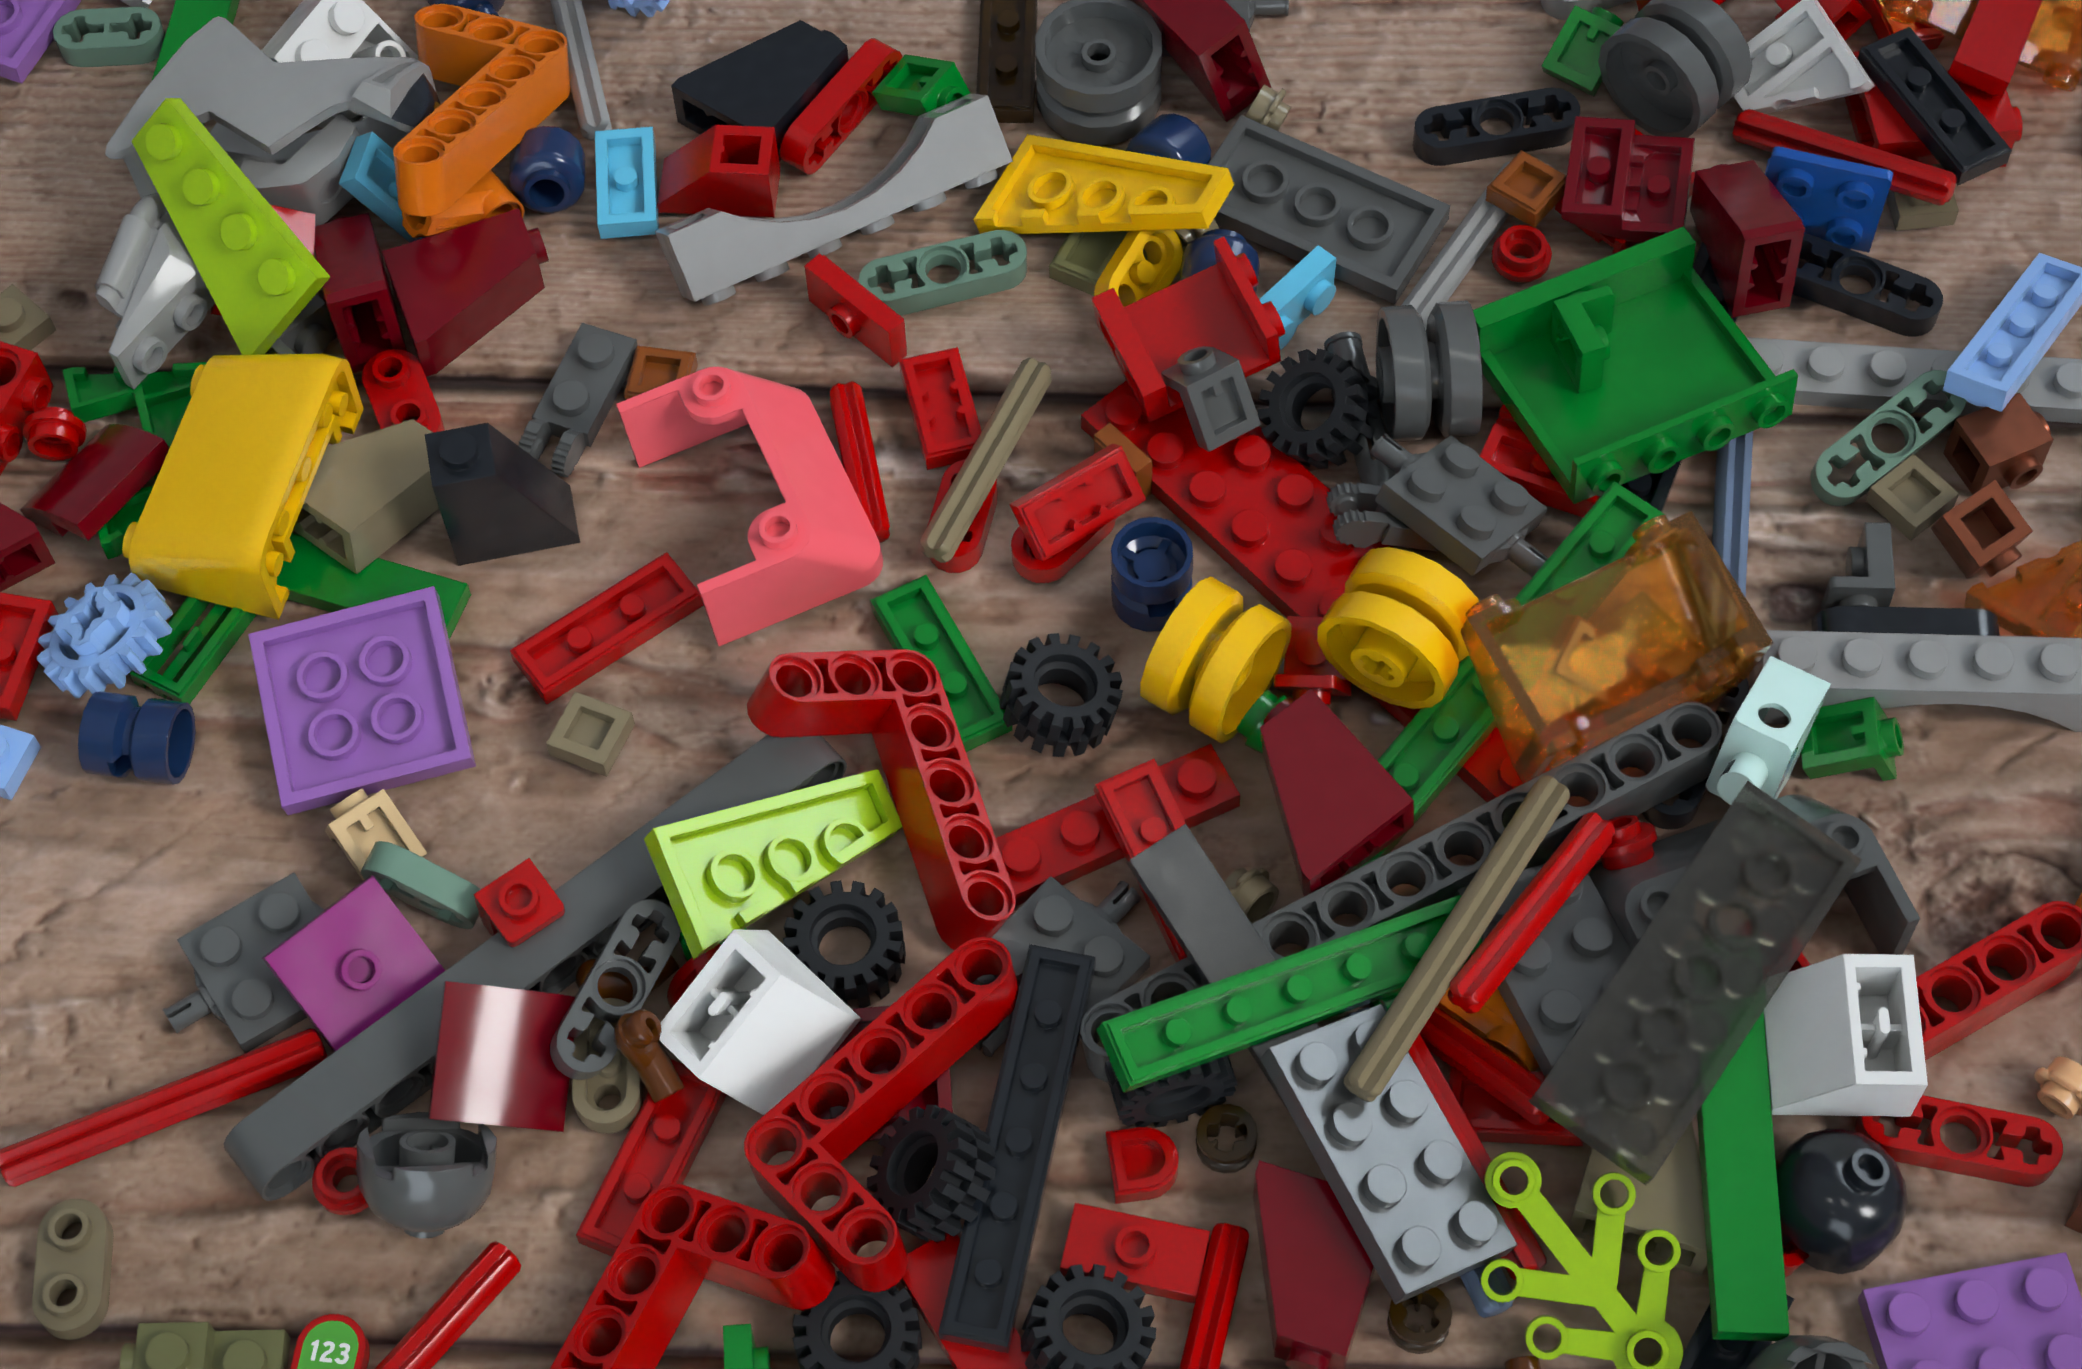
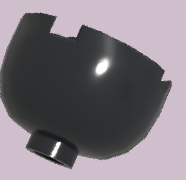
(1839, 1199)

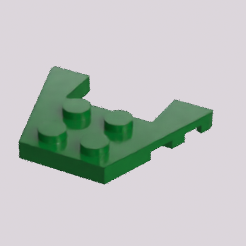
(161, 406)

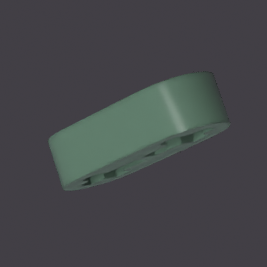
(109, 36)
(423, 884)

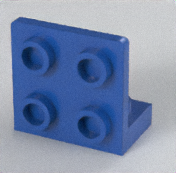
(1831, 195)

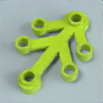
(1589, 1278)

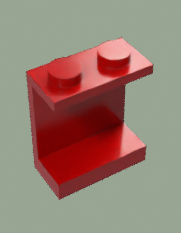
(1199, 311)

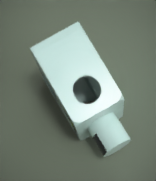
(1762, 752)

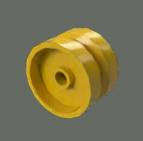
(1398, 628)
(1215, 658)

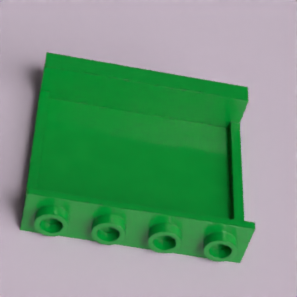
(1673, 380)

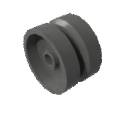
(1675, 65)
(1098, 70)
(1429, 371)

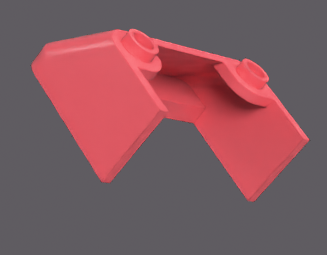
(802, 549)

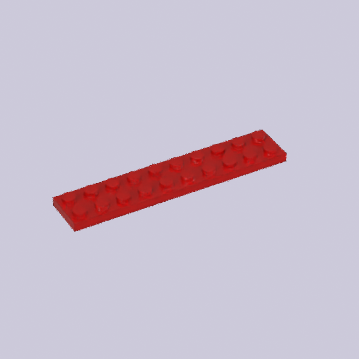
(1269, 526)

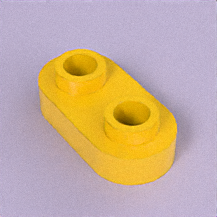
(1134, 275)

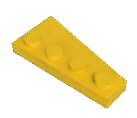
(1100, 189)

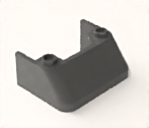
(1874, 889)

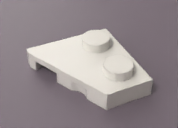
(1800, 63)

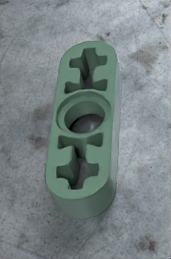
(956, 253)
(1842, 451)

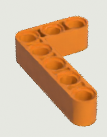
(508, 82)

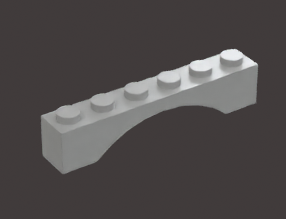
(942, 151)
(1929, 669)

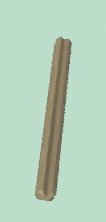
(1456, 939)

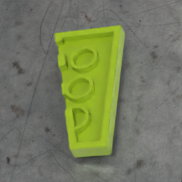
(235, 237)
(759, 855)

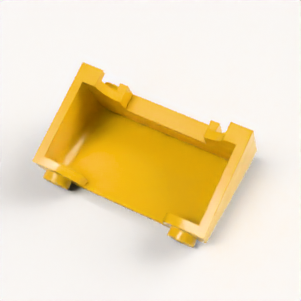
(241, 477)

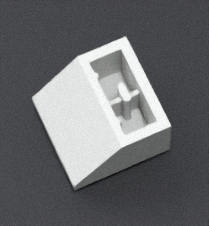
(335, 32)
(756, 1021)
(1846, 1038)

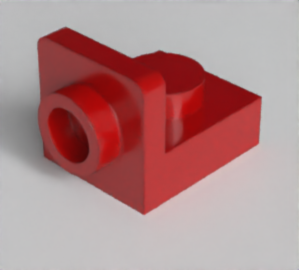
(1307, 666)
(518, 904)

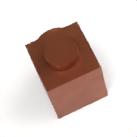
(1999, 446)
(1983, 532)

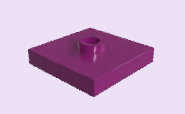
(353, 963)

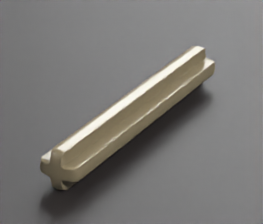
(986, 460)

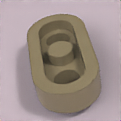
(616, 1078)
(73, 1264)

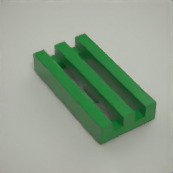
(201, 650)

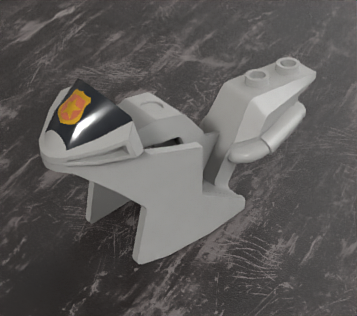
(263, 127)

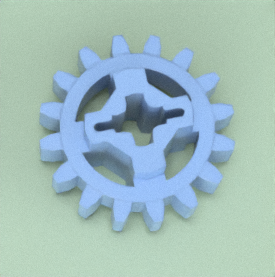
(105, 635)

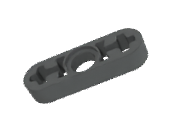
(622, 939)

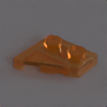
(2040, 599)

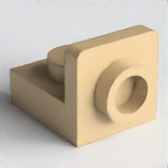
(368, 820)

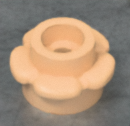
(2061, 1087)

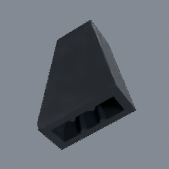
(761, 82)
(497, 496)

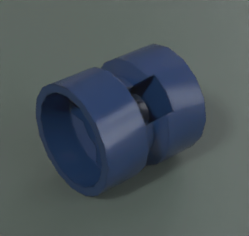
(1150, 572)
(126, 737)

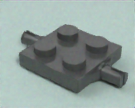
(1460, 504)
(1064, 922)
(230, 966)

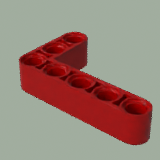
(924, 761)
(1981, 994)
(871, 1103)
(671, 1249)

